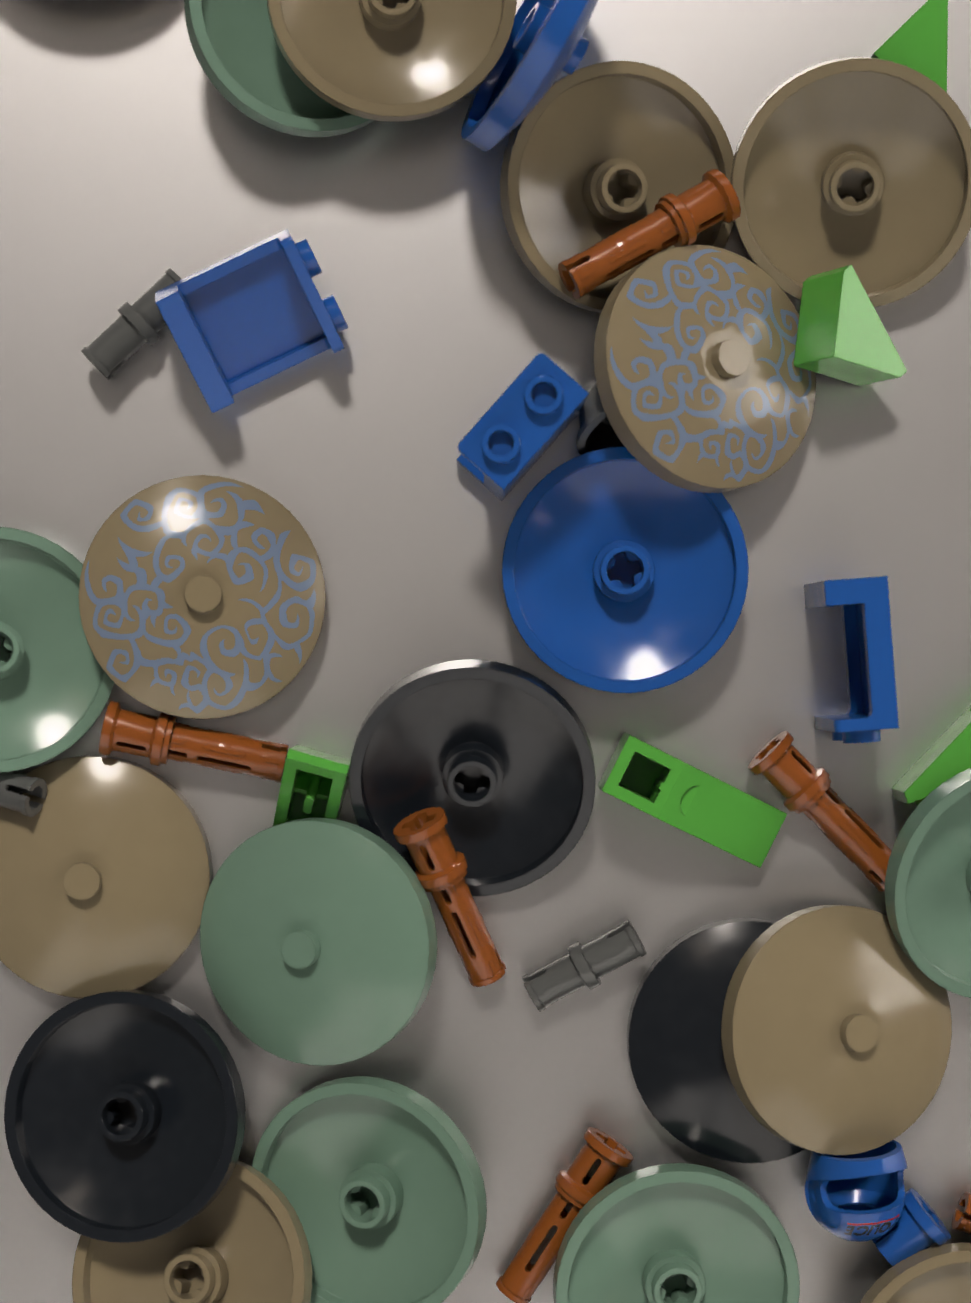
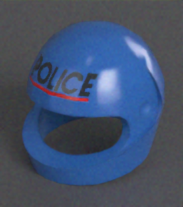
(857, 1193)

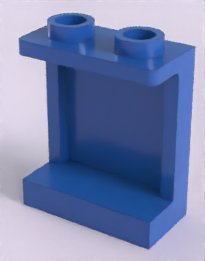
(250, 317)
(521, 425)
(867, 656)

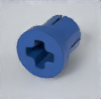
(914, 1230)

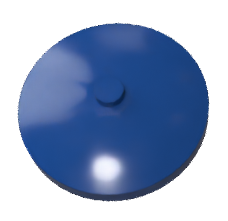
(540, 46)
(623, 573)

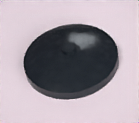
(488, 751)
(679, 1048)
(124, 1115)

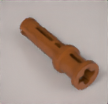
(672, 223)
(166, 739)
(809, 792)
(443, 873)
(572, 1186)

